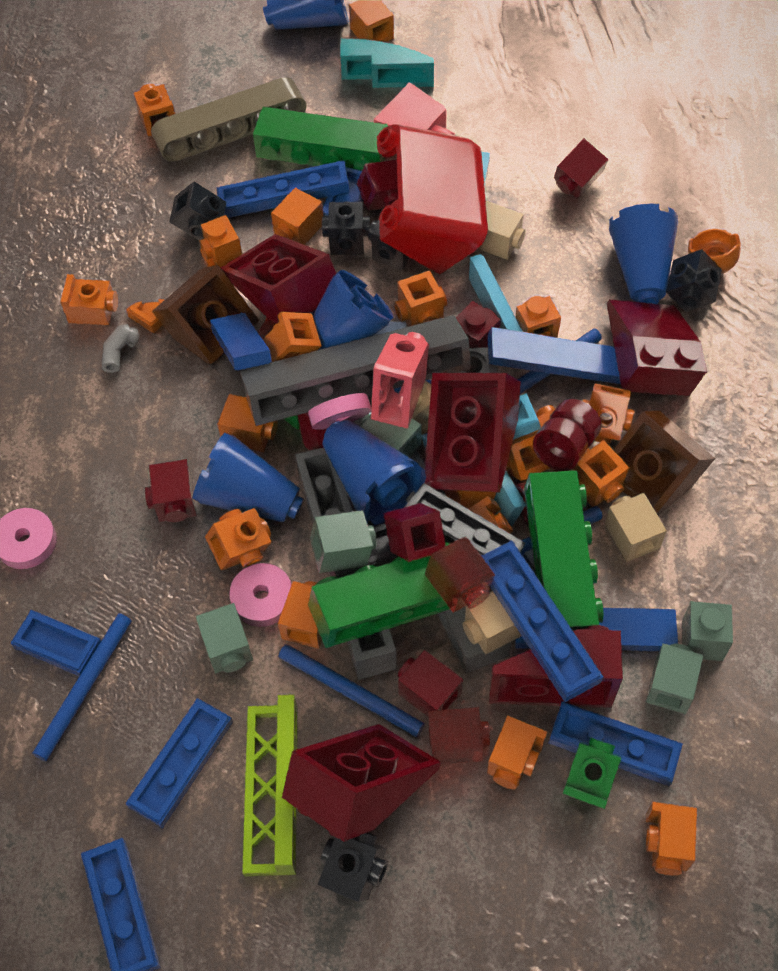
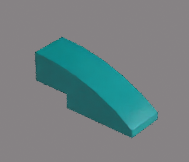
(385, 64)

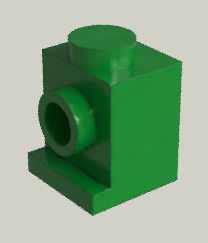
(586, 789)

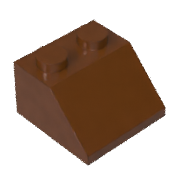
(196, 302)
(660, 460)

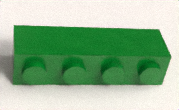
(315, 139)
(561, 545)
(373, 600)

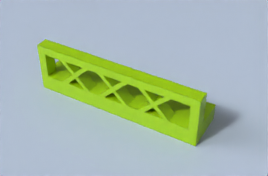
(285, 814)

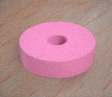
(343, 408)
(34, 549)
(253, 580)

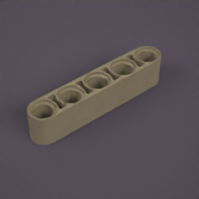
(223, 119)

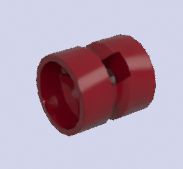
(567, 434)

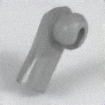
(112, 346)

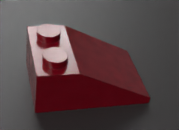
(281, 276)
(655, 348)
(470, 430)
(524, 681)
(356, 779)

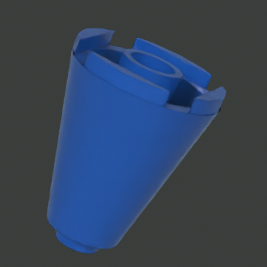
(305, 13)
(645, 249)
(349, 311)
(371, 470)
(246, 481)

